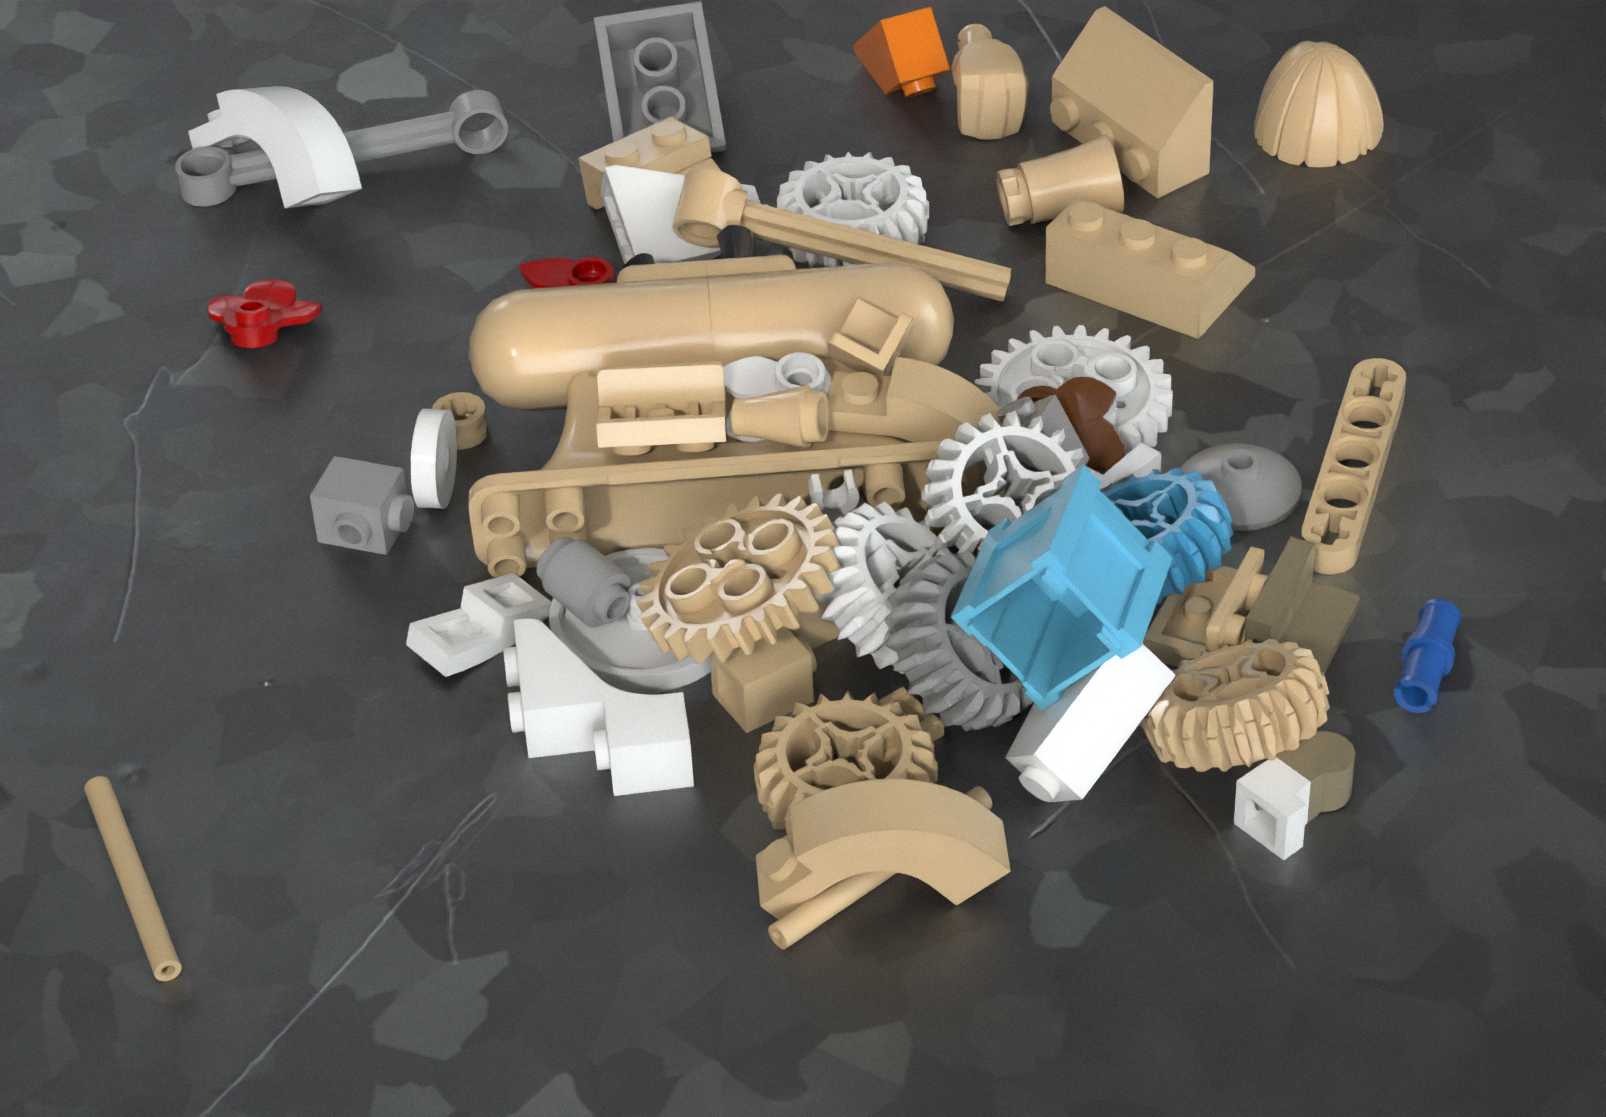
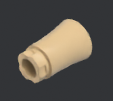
(1047, 185)

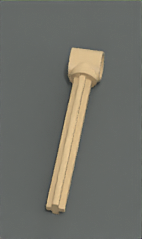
(716, 200)

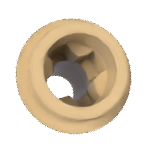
(785, 416)

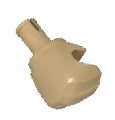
(989, 85)

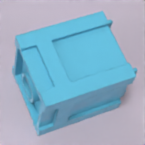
(1063, 588)

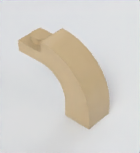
(911, 404)
(883, 828)

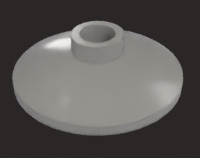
(1253, 482)

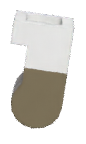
(1293, 789)

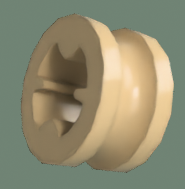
(468, 415)

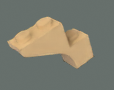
(773, 675)

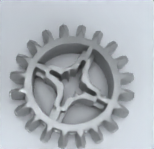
(940, 659)

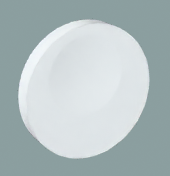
(624, 650)

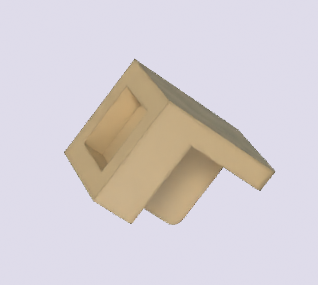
(870, 339)

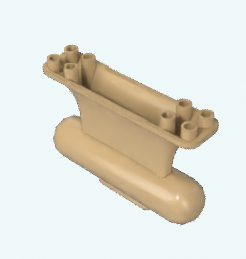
(545, 354)

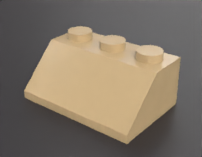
(1140, 98)
(1142, 268)

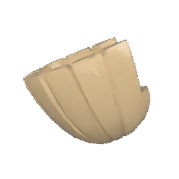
(1318, 107)

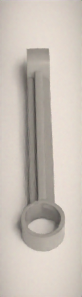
(211, 174)

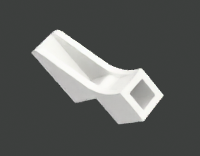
(574, 711)

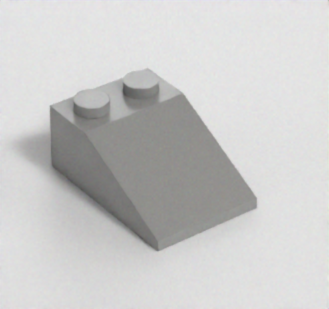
(659, 68)

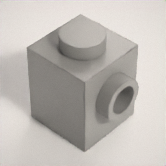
(361, 505)

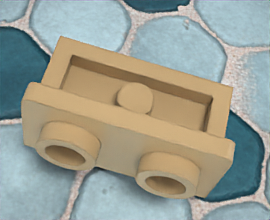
(660, 147)
(661, 406)
(1207, 612)

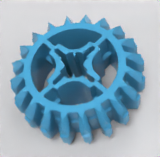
(1183, 517)

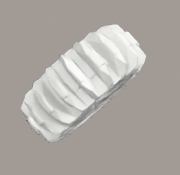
(859, 195)
(1001, 451)
(873, 556)

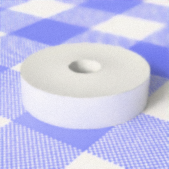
(433, 458)

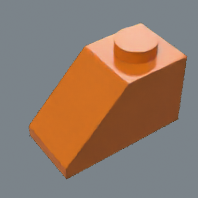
(904, 53)

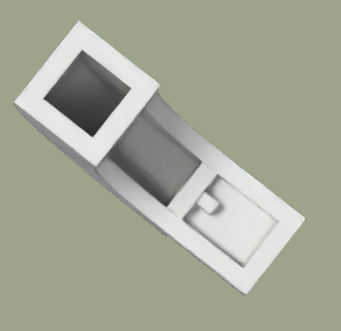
(295, 133)

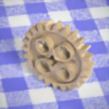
(739, 578)

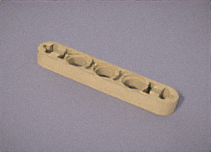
(1348, 483)

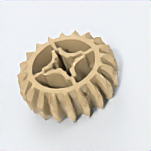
(1239, 705)
(835, 747)

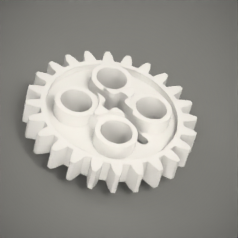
(1141, 387)

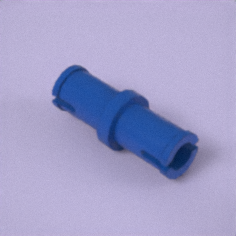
(1427, 655)

